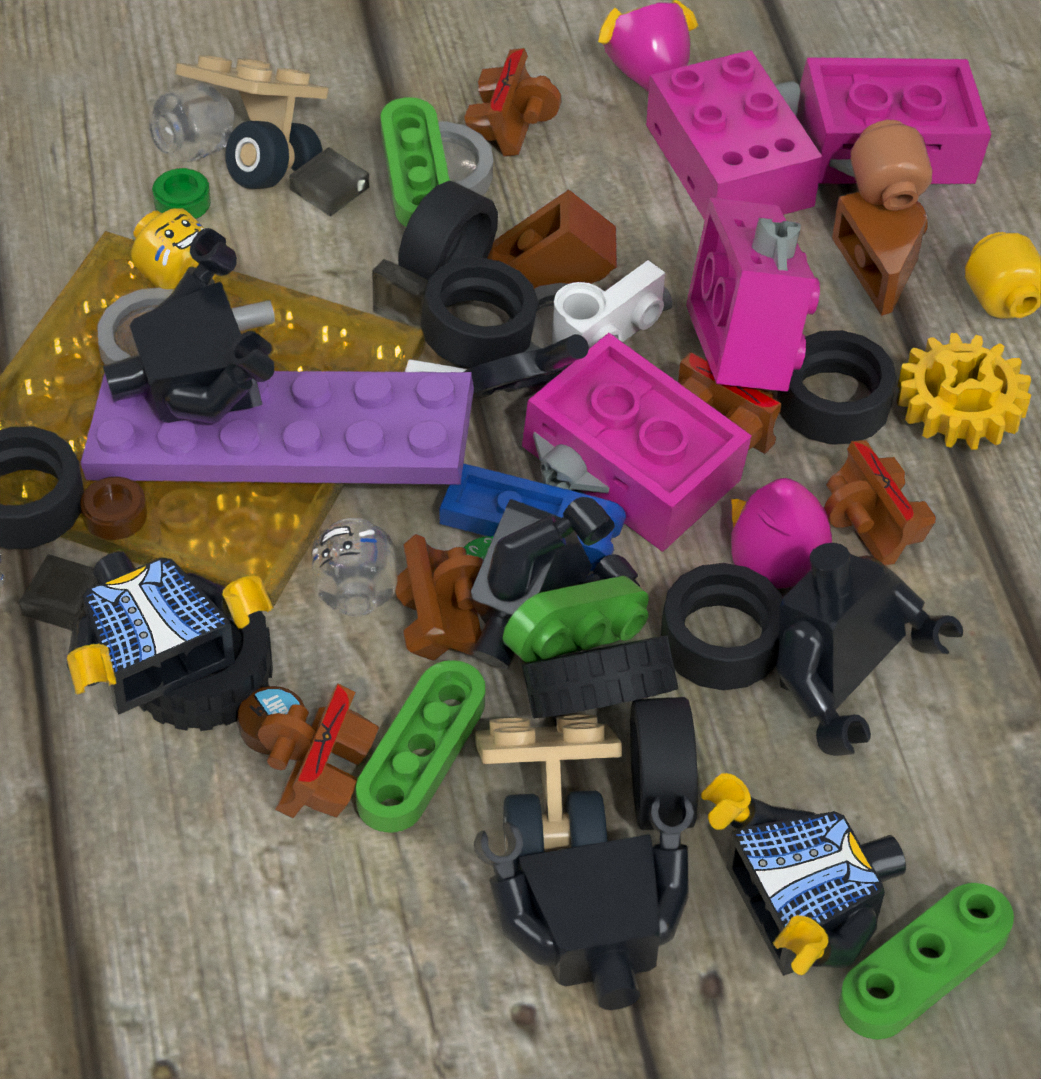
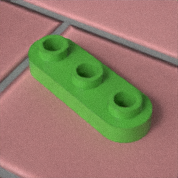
(412, 153)
(577, 618)
(420, 724)
(921, 981)

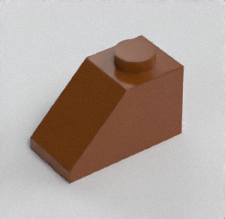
(560, 244)
(879, 245)

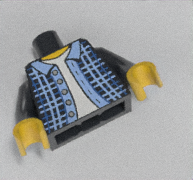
(156, 628)
(803, 876)

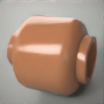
(891, 163)

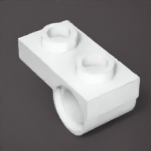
(620, 310)

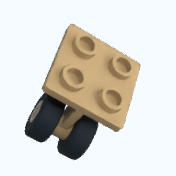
(269, 142)
(573, 738)

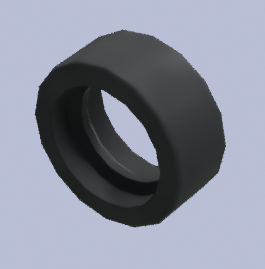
(448, 227)
(485, 282)
(840, 421)
(56, 512)
(729, 587)
(663, 758)

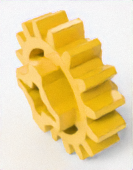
(963, 391)

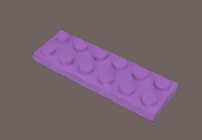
(305, 432)

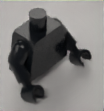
(193, 346)
(533, 556)
(840, 629)
(594, 906)

